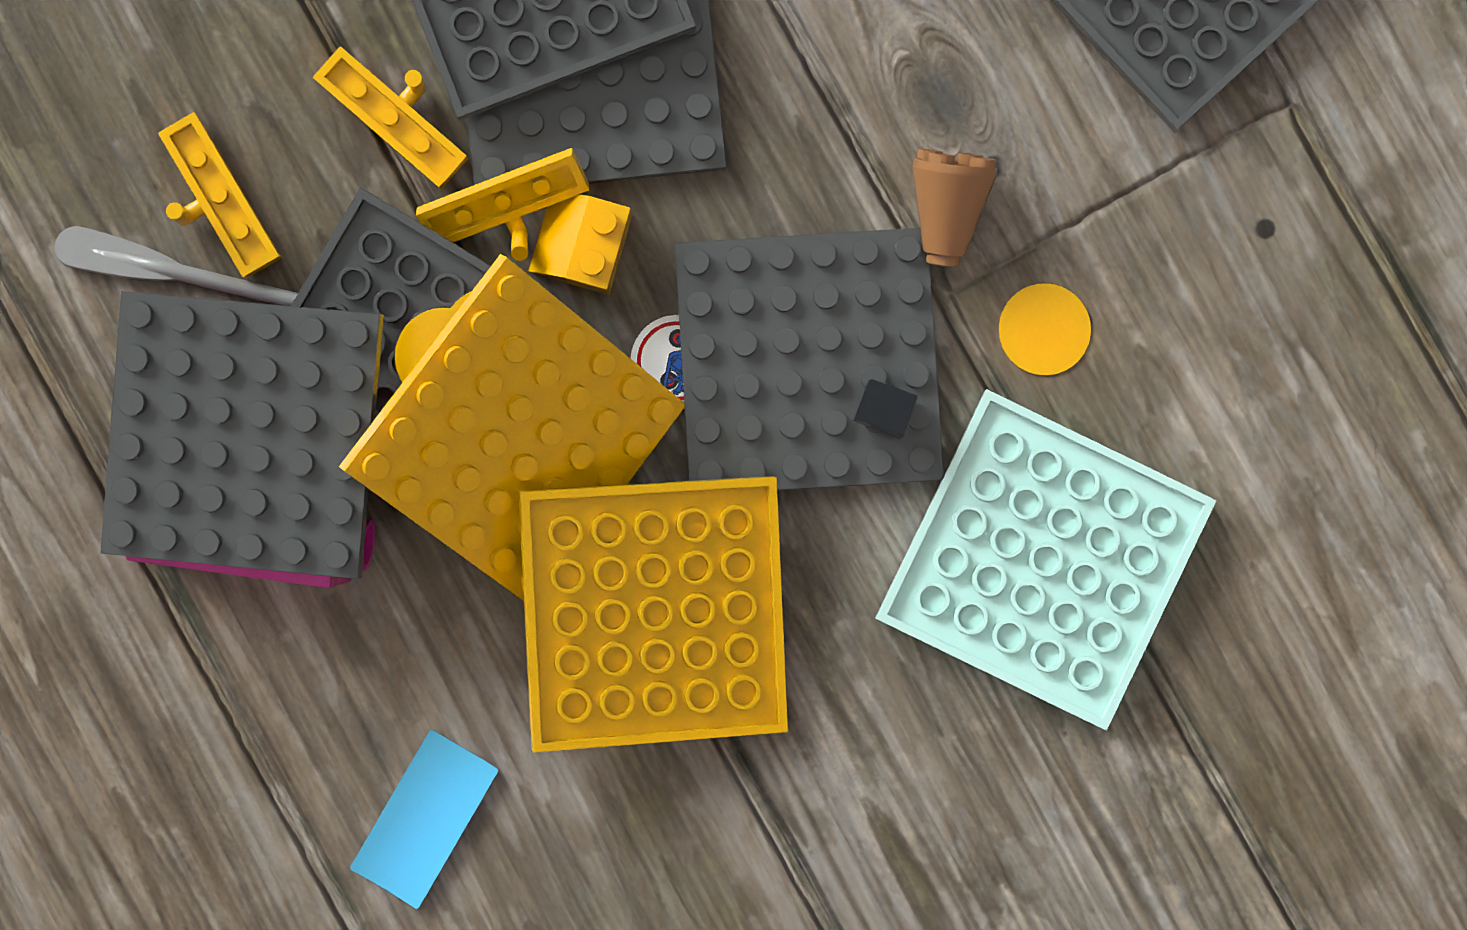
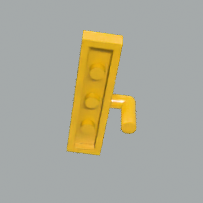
(392, 115)
(217, 196)
(506, 200)

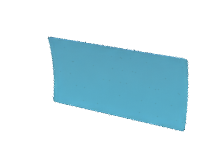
(424, 819)

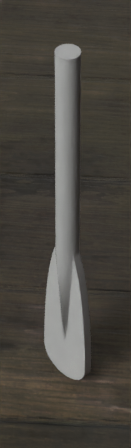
(122, 258)

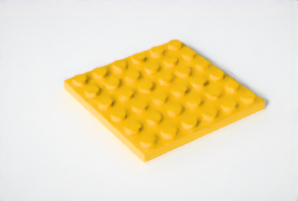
(506, 405)
(653, 612)

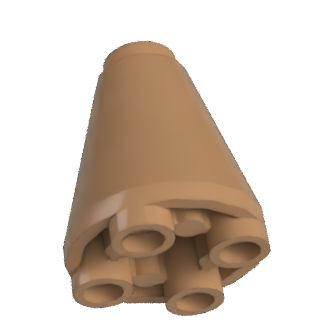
(950, 201)

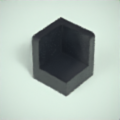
(885, 408)

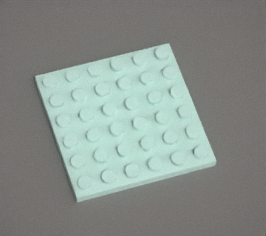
(1045, 559)

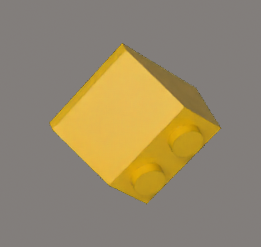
(582, 242)

